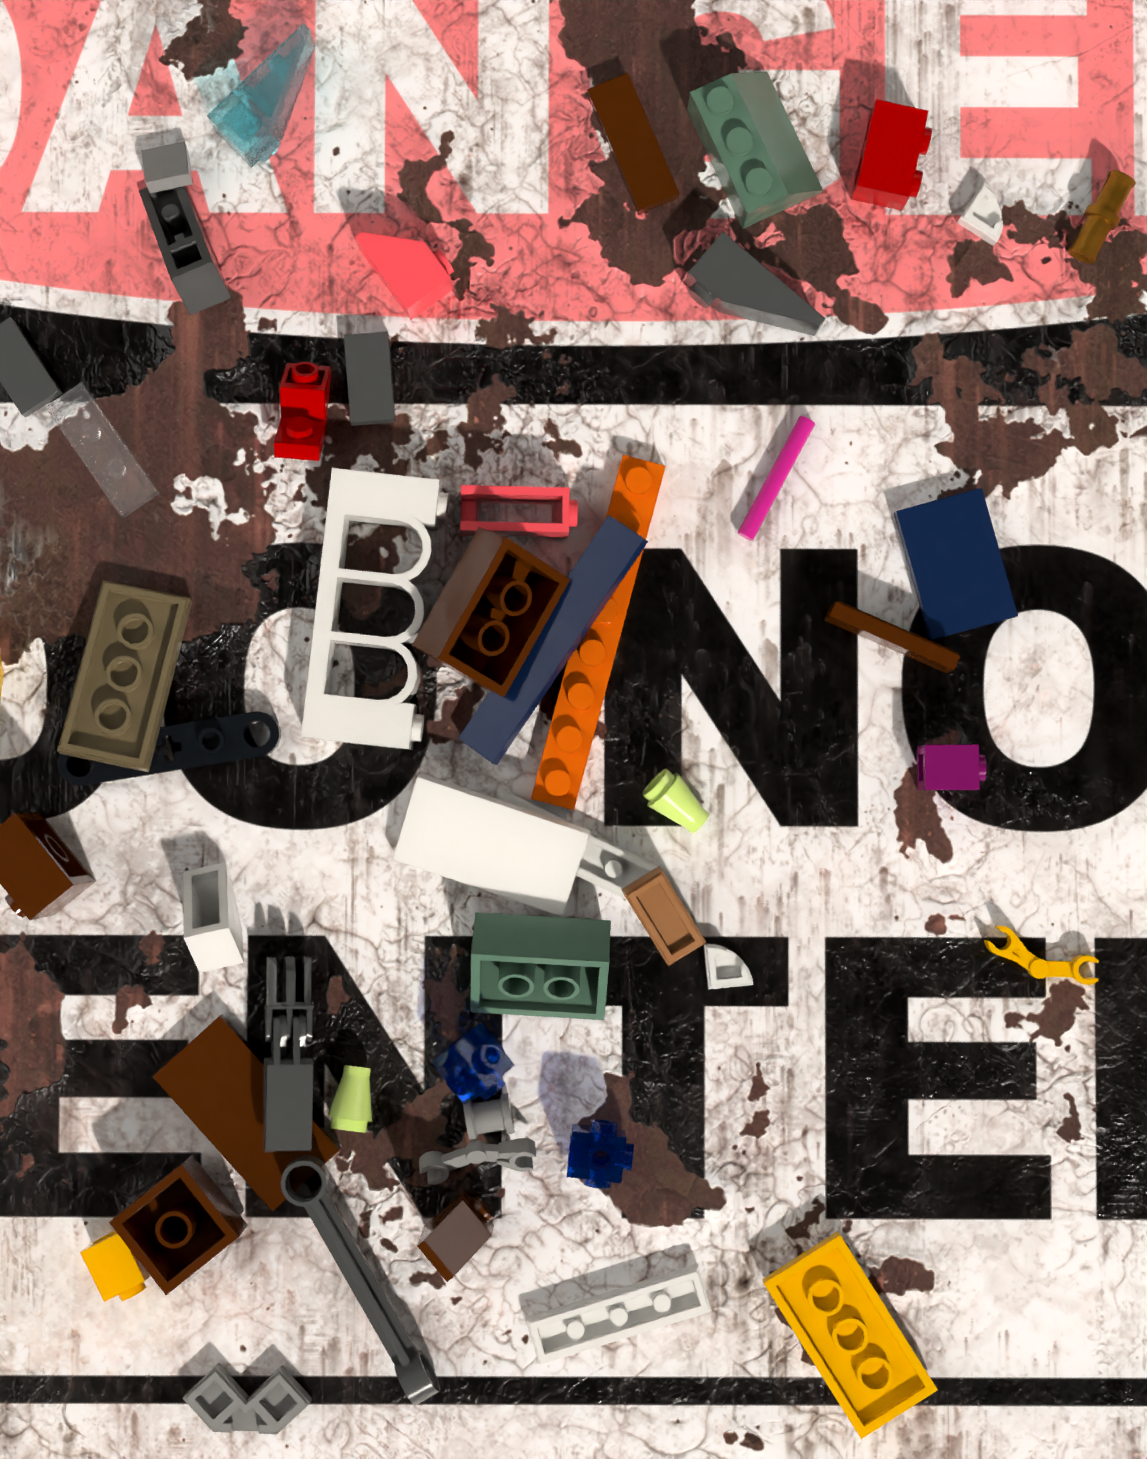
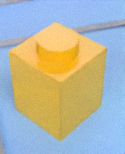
(114, 1267)

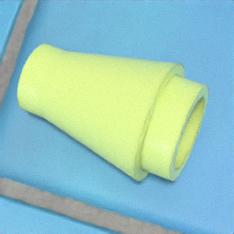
(673, 799)
(352, 1101)

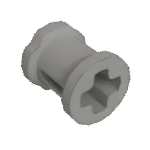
(489, 1117)

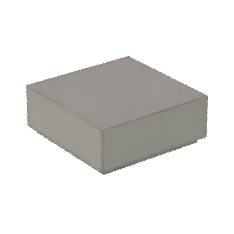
(167, 167)

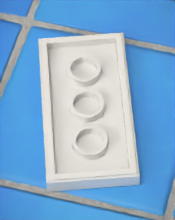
(491, 844)

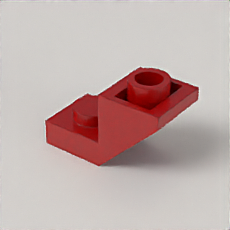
(303, 411)

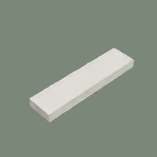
(602, 861)
(618, 1314)

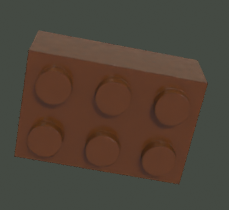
(491, 611)

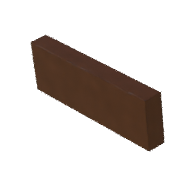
(633, 143)
(892, 637)

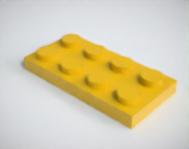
(849, 1334)

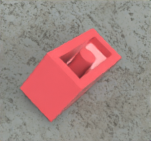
(408, 270)

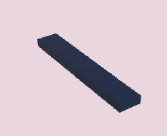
(588, 591)

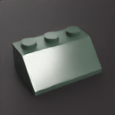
(752, 145)
(539, 966)

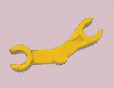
(1036, 966)

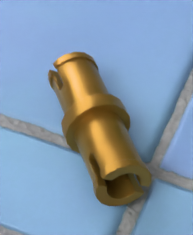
(1101, 217)

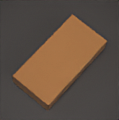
(663, 916)

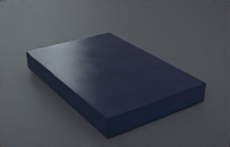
(955, 564)

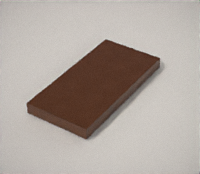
(221, 1091)

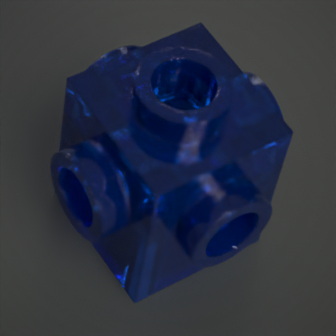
(473, 1064)
(599, 1171)

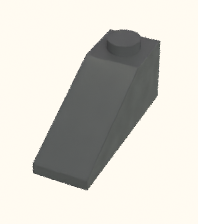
(185, 248)
(746, 289)

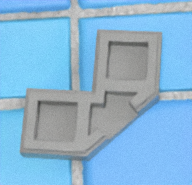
(229, 1408)

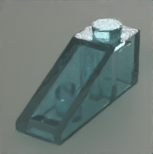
(260, 107)

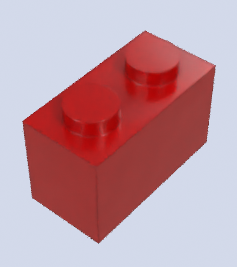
(890, 155)

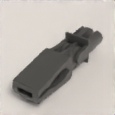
(288, 1080)

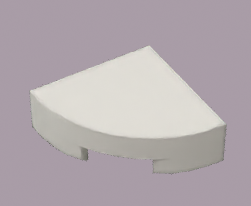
(983, 215)
(725, 968)

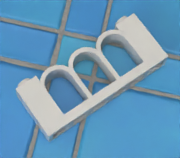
(377, 500)

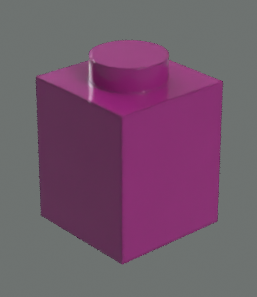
(950, 767)

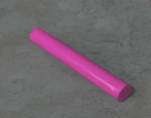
(776, 478)

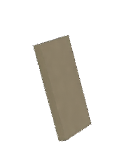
(125, 676)

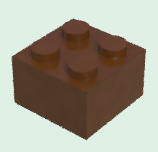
(38, 867)
(179, 1224)

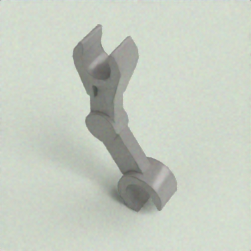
(512, 1154)

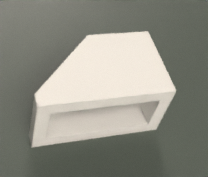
(211, 918)

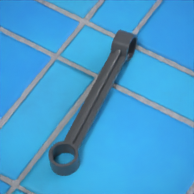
(410, 1364)

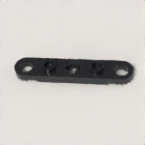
(201, 745)

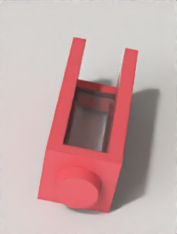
(517, 510)

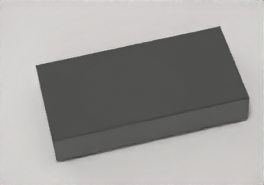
(23, 371)
(369, 378)

